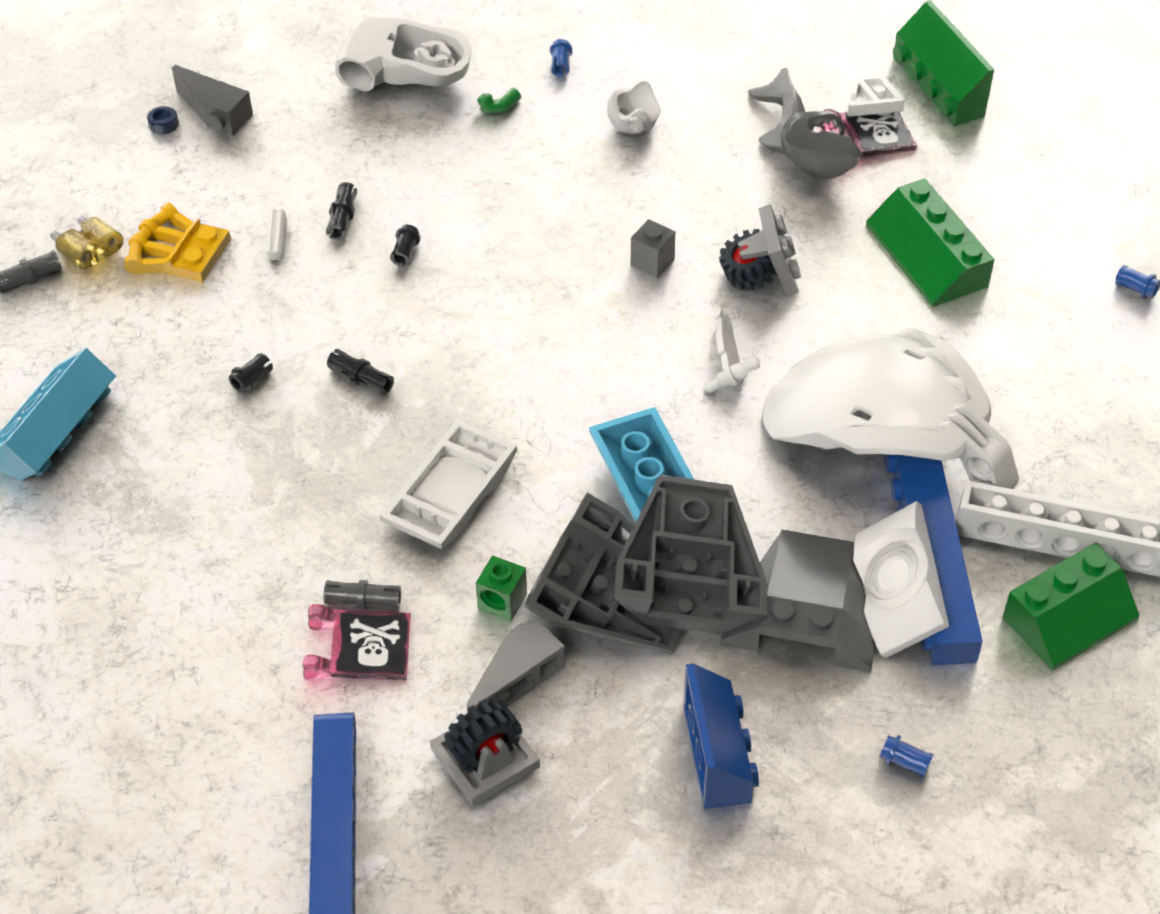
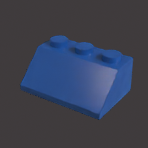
(718, 739)

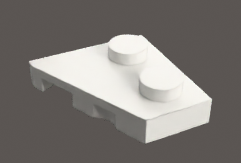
(874, 96)

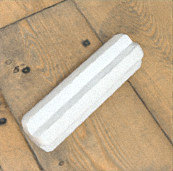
(276, 235)

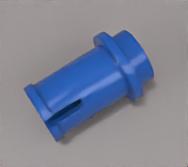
(560, 52)
(1138, 282)
(905, 755)

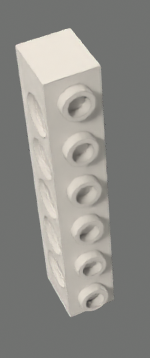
(1058, 526)

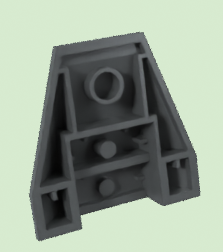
(691, 560)
(579, 581)
(812, 600)

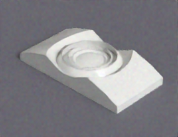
(450, 485)
(899, 581)

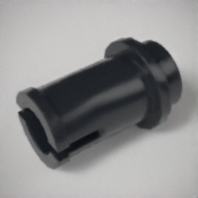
(407, 239)
(244, 377)

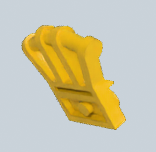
(194, 249)

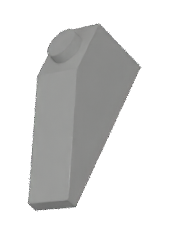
(520, 664)

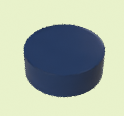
(162, 120)

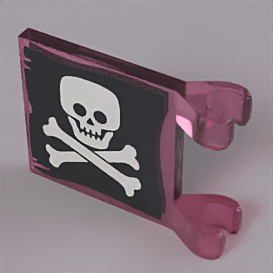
(876, 133)
(362, 645)

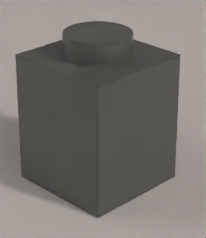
(652, 248)

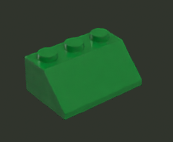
(1071, 606)

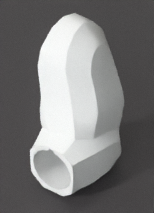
(401, 54)

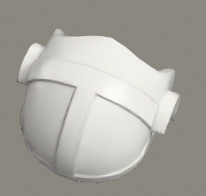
(633, 109)

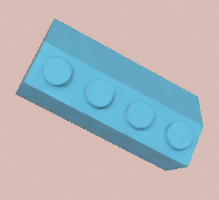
(52, 413)
(636, 453)

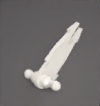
(733, 371)

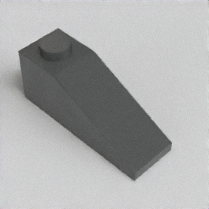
(214, 101)

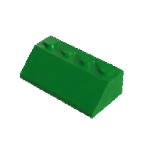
(944, 65)
(931, 243)

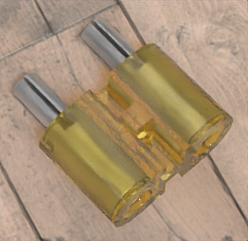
(84, 246)

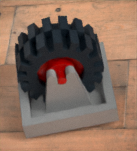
(761, 256)
(485, 751)

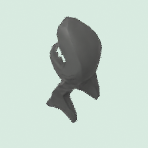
(818, 154)

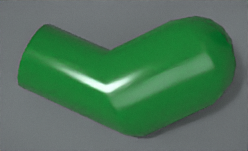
(499, 105)

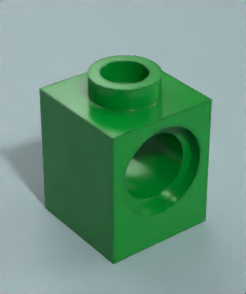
(501, 588)

